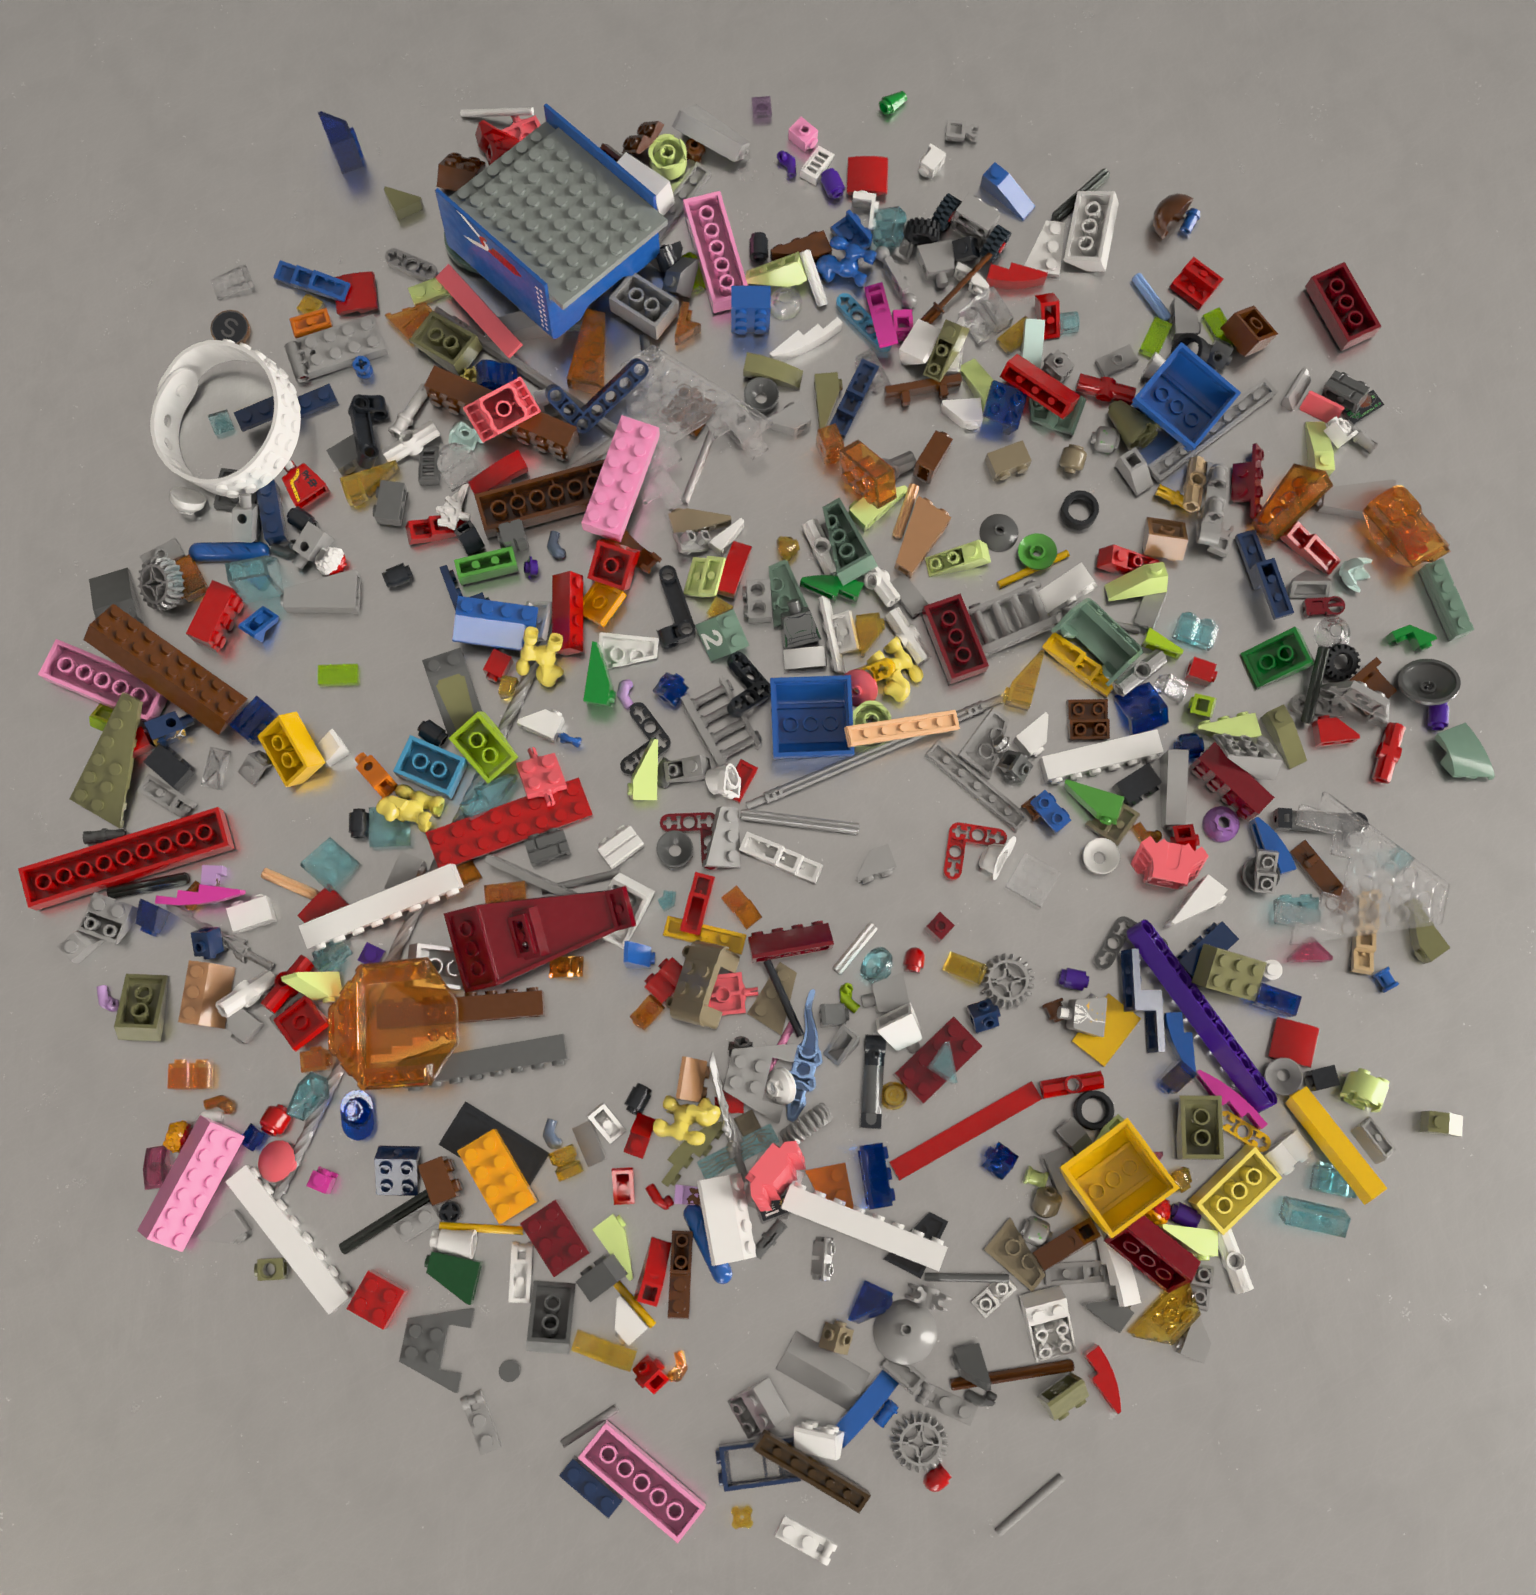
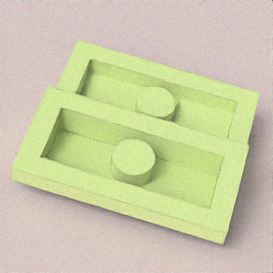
(704, 576)

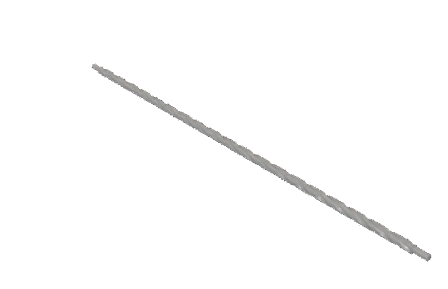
(407, 927)

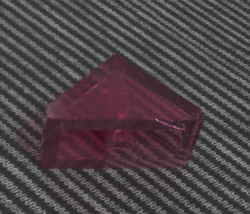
(1310, 953)

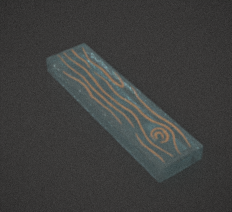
(751, 1145)

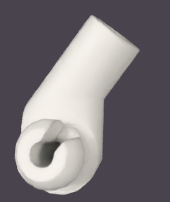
(213, 1115)

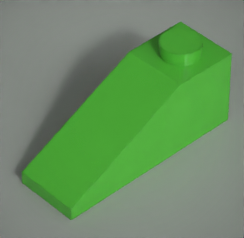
(1099, 803)

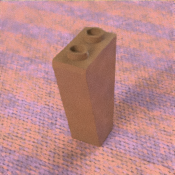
(922, 533)

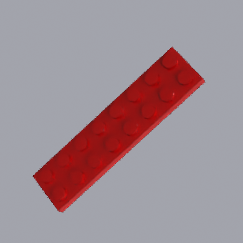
(507, 825)

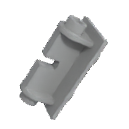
(823, 1268)

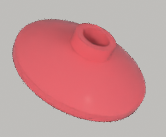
(864, 684)

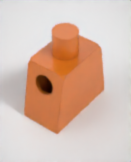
(375, 774)

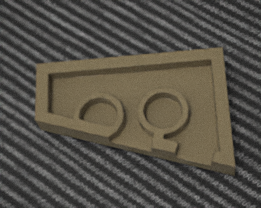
(767, 1006)
(1013, 1254)

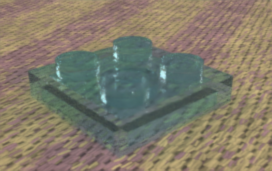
(329, 864)

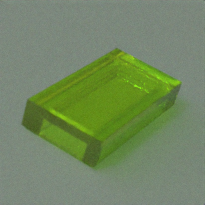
(1214, 321)
(1155, 337)
(338, 674)

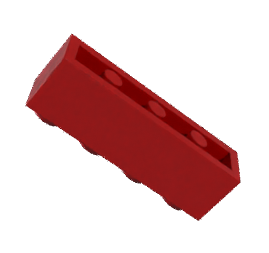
(1040, 386)
(568, 611)

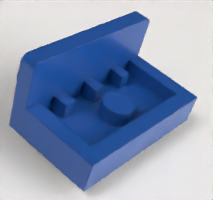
(852, 230)
(1050, 811)

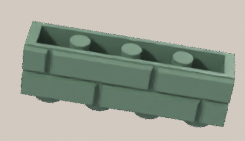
(1446, 599)

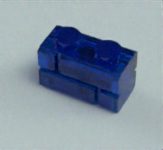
(253, 719)
(1277, 1000)

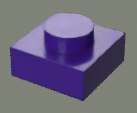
(371, 954)

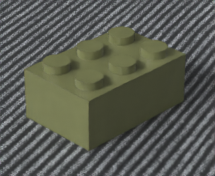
(1229, 972)

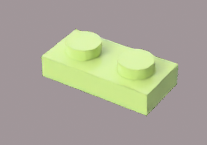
(427, 292)

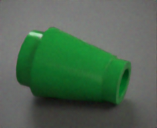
(892, 102)

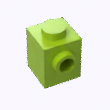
(1202, 705)

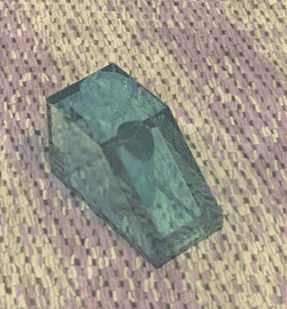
(308, 1096)

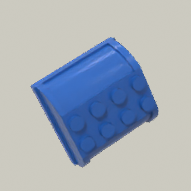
(1186, 397)
(811, 716)

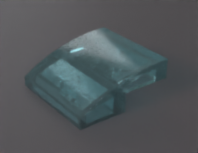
(387, 833)

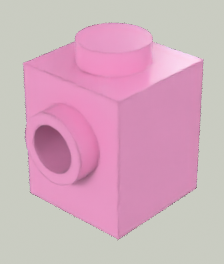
(803, 134)

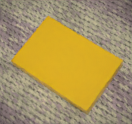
(1117, 1028)

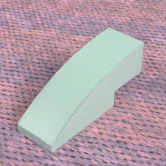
(1033, 341)

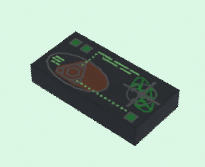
(1369, 406)

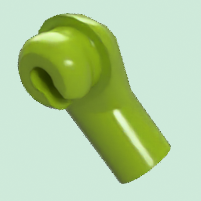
(845, 996)

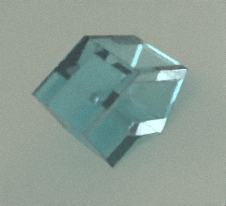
(668, 900)

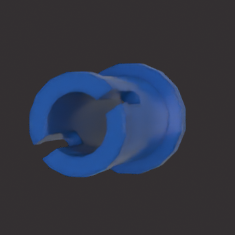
(1190, 220)
(886, 1413)

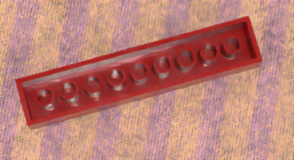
(126, 858)

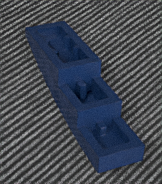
(854, 396)

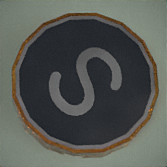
(230, 326)

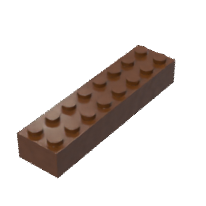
(540, 430)
(539, 498)
(165, 669)

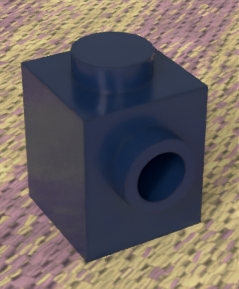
(207, 942)

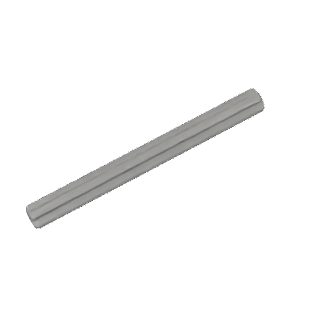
(799, 821)

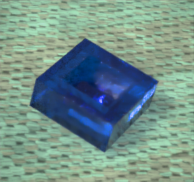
(252, 1137)

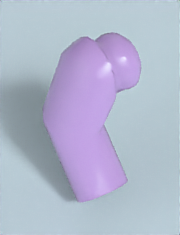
(623, 691)
(106, 1001)

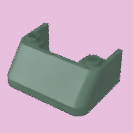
(1101, 636)

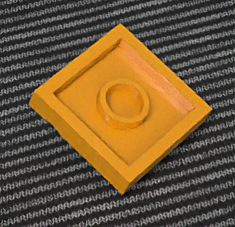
(601, 603)

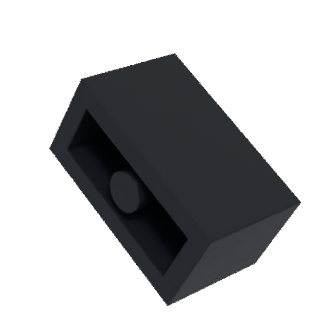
(168, 767)
(1137, 785)

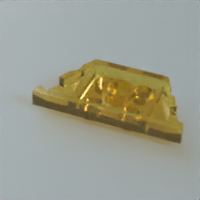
(1168, 1317)

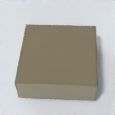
(747, 1123)

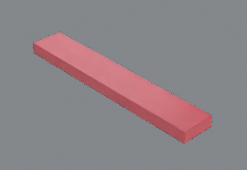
(479, 311)

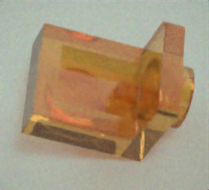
(647, 1012)

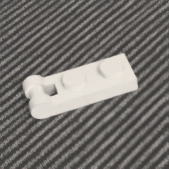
(520, 1273)
(805, 1539)

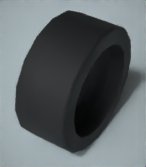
(1186, 339)
(1079, 524)
(1077, 1109)

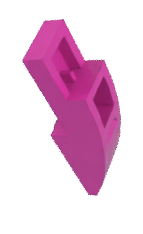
(881, 315)

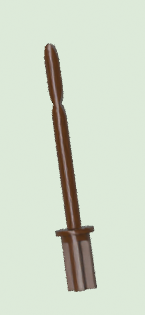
(937, 309)

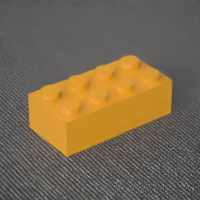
(497, 1176)

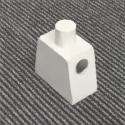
(900, 1028)

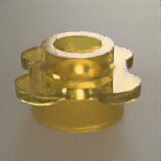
(746, 1522)

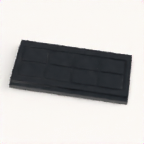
(473, 1123)

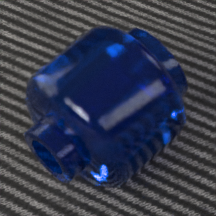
(1190, 742)

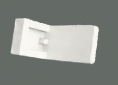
(866, 200)

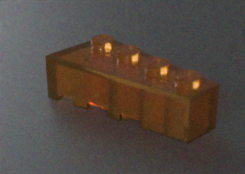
(588, 362)
(1291, 500)

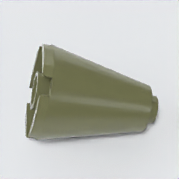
(1133, 425)

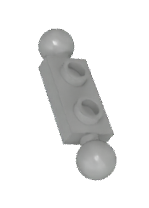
(899, 282)

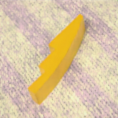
(1078, 663)

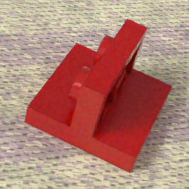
(301, 1022)

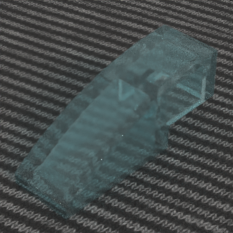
(487, 796)

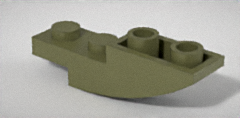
(682, 1155)

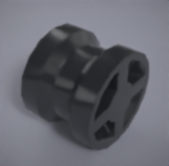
(447, 1211)

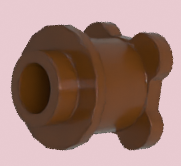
(694, 150)
(1052, 1008)

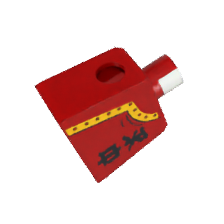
(303, 484)

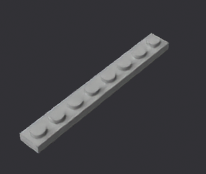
(1235, 413)

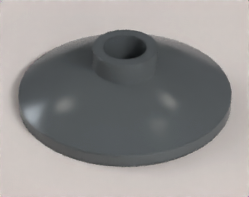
(999, 541)

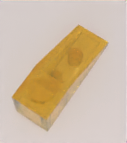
(363, 484)
(1022, 688)
(604, 1350)

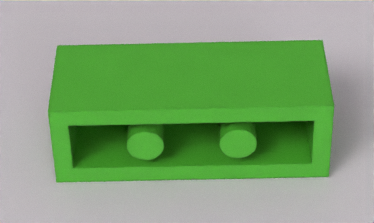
(486, 565)

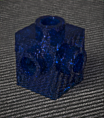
(671, 688)
(999, 1160)

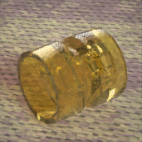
(565, 1162)

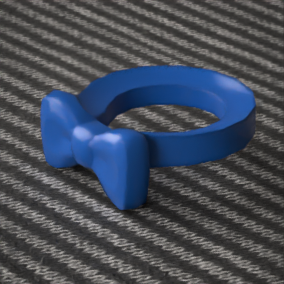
(564, 738)

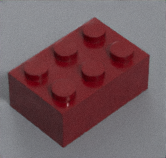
(555, 1237)

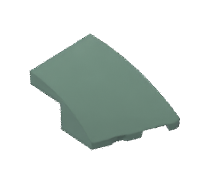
(1046, 418)
(1464, 753)

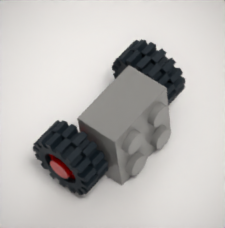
(973, 219)

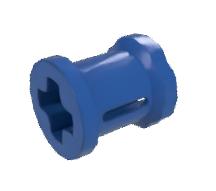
(357, 365)
(1386, 979)

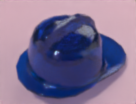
(357, 1115)

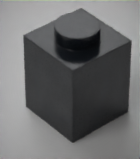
(966, 249)
(469, 538)
(1322, 1078)

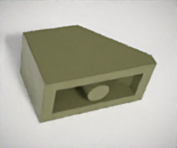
(1441, 1123)

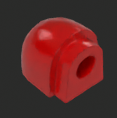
(914, 960)
(936, 1478)

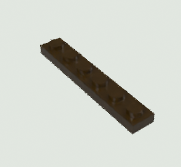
(811, 1471)

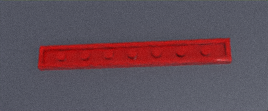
(965, 1130)

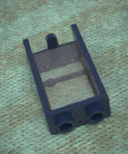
(748, 1469)

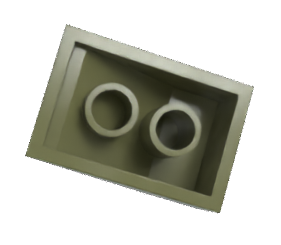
(447, 343)
(142, 1007)
(1200, 1128)
(1063, 1396)

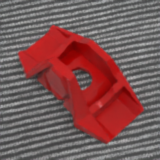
(493, 141)

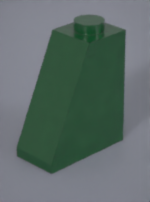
(455, 1274)

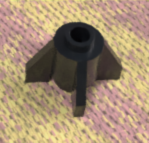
(667, 256)

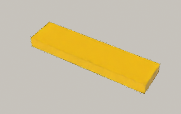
(708, 934)

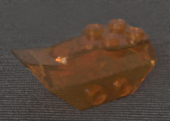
(1402, 528)

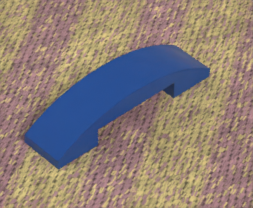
(866, 1406)

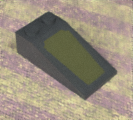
(452, 688)

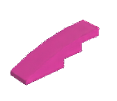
(205, 895)
(1234, 1101)

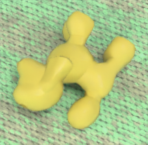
(543, 654)
(897, 685)
(413, 809)
(685, 1115)

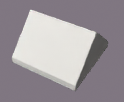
(919, 343)

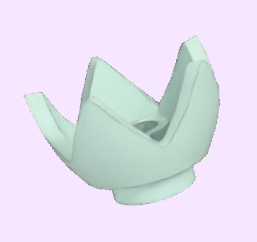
(464, 434)
(1353, 571)

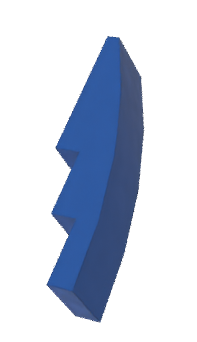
(312, 281)

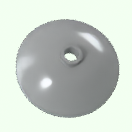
(902, 1347)

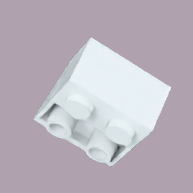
(818, 1440)

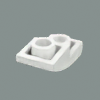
(977, 282)
(805, 657)
(992, 1296)

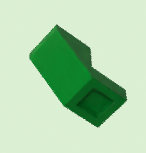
(1417, 637)

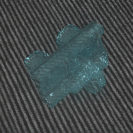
(332, 958)

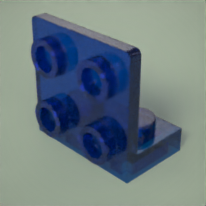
(1004, 406)
(1143, 708)

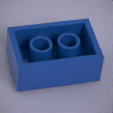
(750, 309)

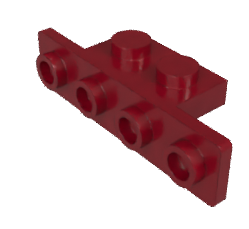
(1247, 481)

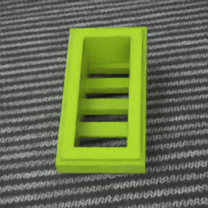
(1153, 640)

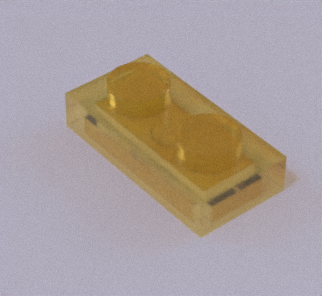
(1013, 337)
(965, 968)

